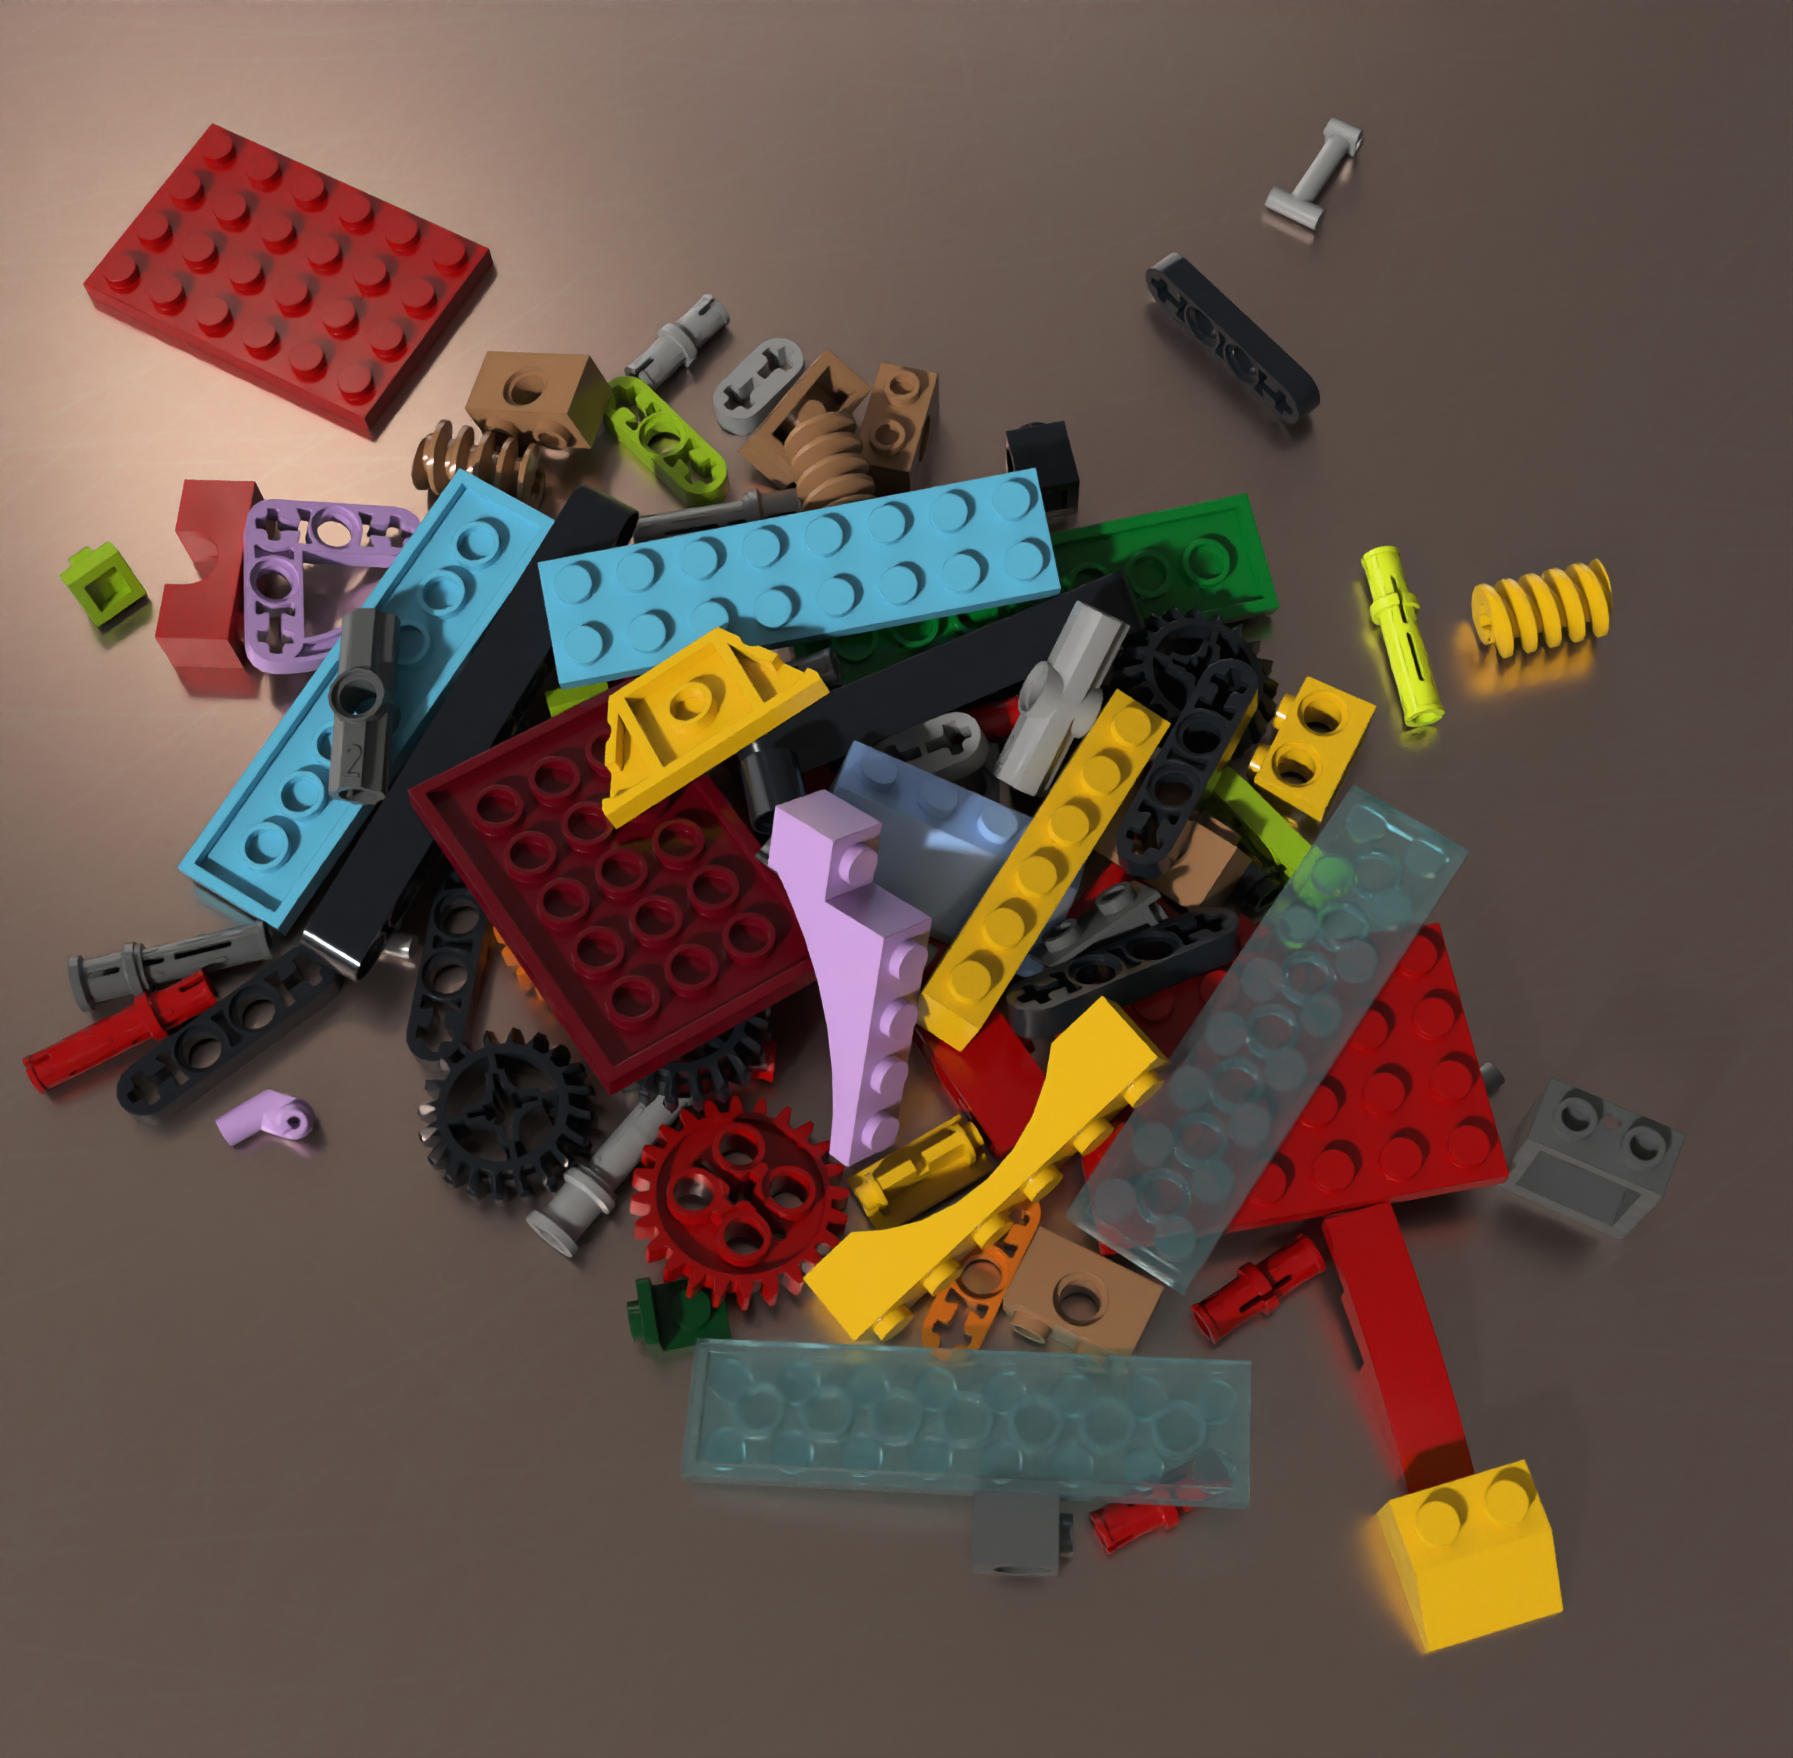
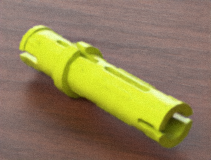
(1396, 613)

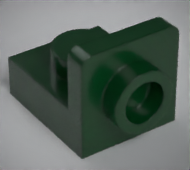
(672, 1321)

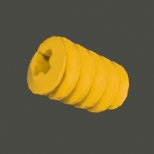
(1543, 607)

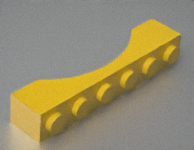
(1038, 871)
(1089, 1079)

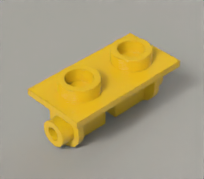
(921, 1173)

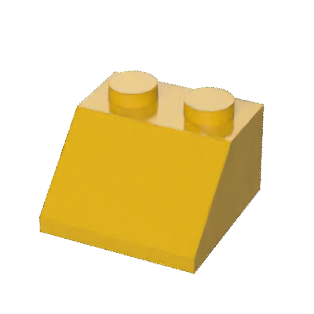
(1473, 1555)

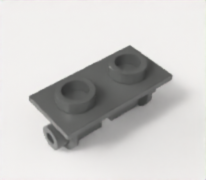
(1118, 914)

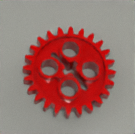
(697, 1239)

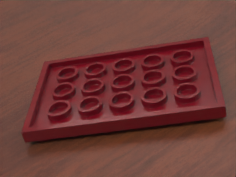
(628, 931)

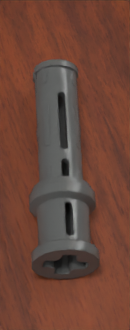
(141, 968)

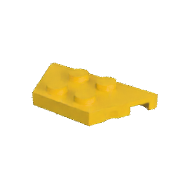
(696, 715)

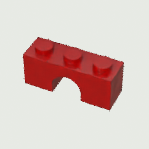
(205, 619)

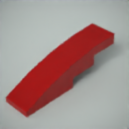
(1398, 1348)

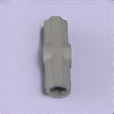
(1060, 699)

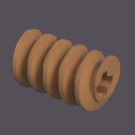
(441, 457)
(828, 462)

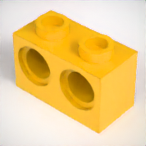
(1318, 757)

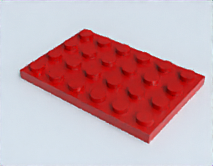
(289, 275)
(1391, 1118)

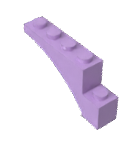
(865, 958)

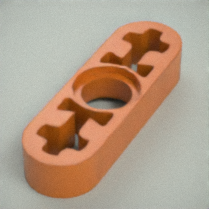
(975, 1328)

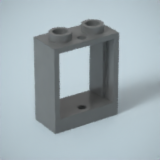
(1621, 1167)

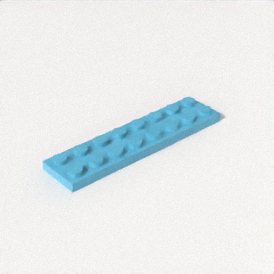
(801, 576)
(447, 584)

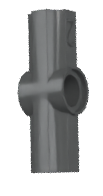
(364, 740)

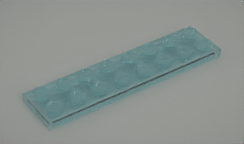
(1266, 1039)
(970, 1422)

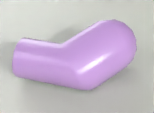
(268, 1112)

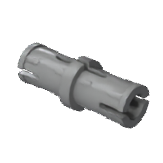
(679, 342)

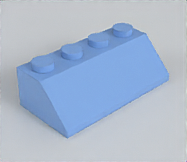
(936, 840)

